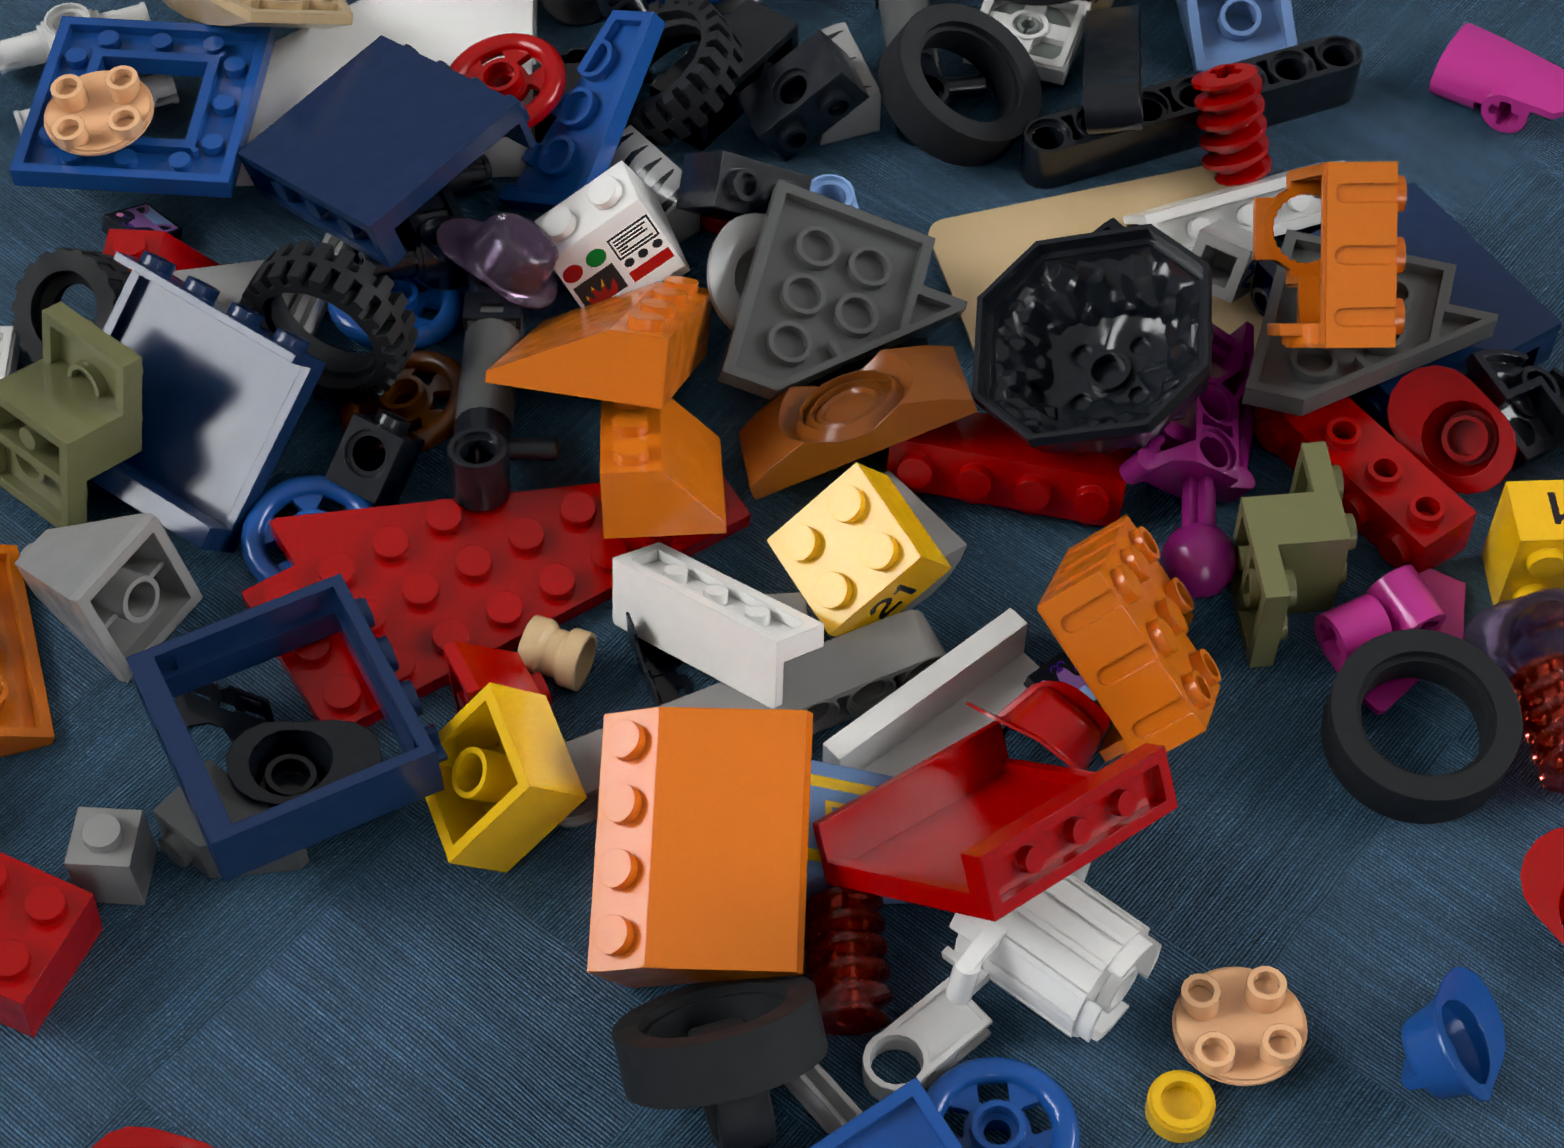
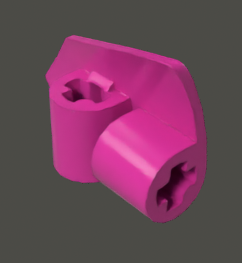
(1500, 77)
(1392, 603)

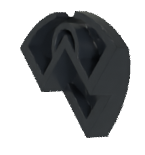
(1527, 398)

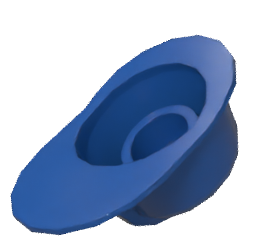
(1455, 1040)

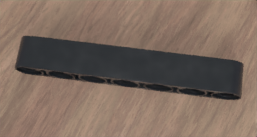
(1295, 85)

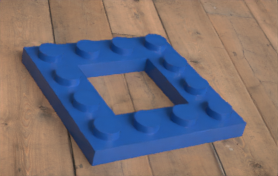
(202, 164)

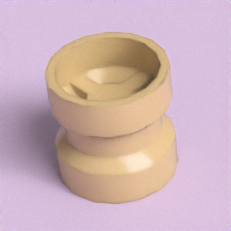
(558, 652)

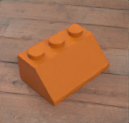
(659, 472)

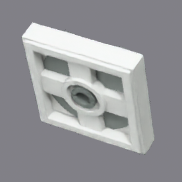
(1046, 32)

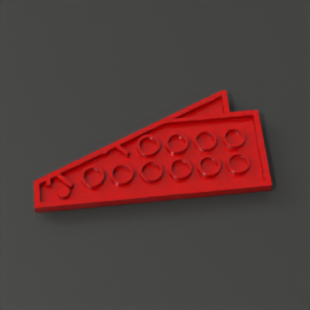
(451, 577)

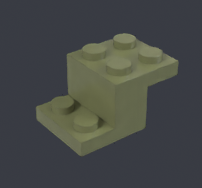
(69, 416)
(1290, 553)

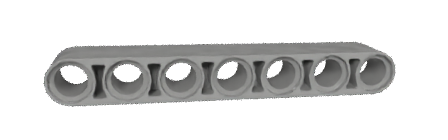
(830, 682)

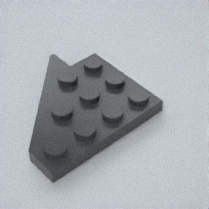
(827, 293)
(1312, 378)

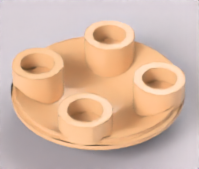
(98, 111)
(1239, 1025)

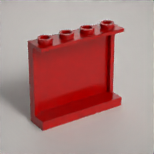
(987, 828)

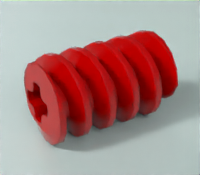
(1233, 123)

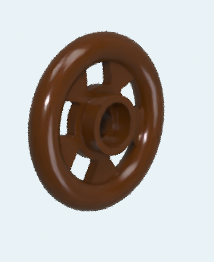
(416, 399)

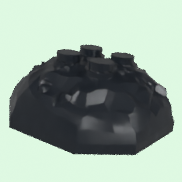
(1095, 340)

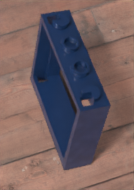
(255, 638)

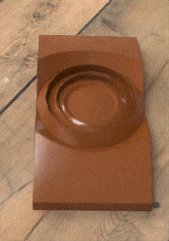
(853, 416)

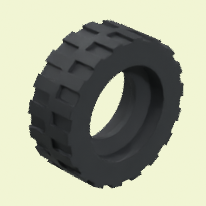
(50, 277)

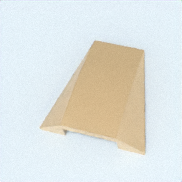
(266, 12)

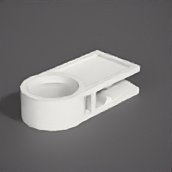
(933, 1033)

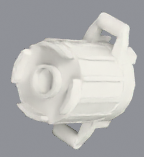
(1058, 954)

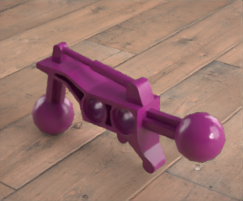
(1204, 463)

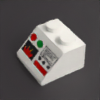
(612, 237)

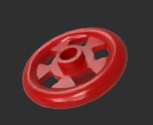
(509, 76)

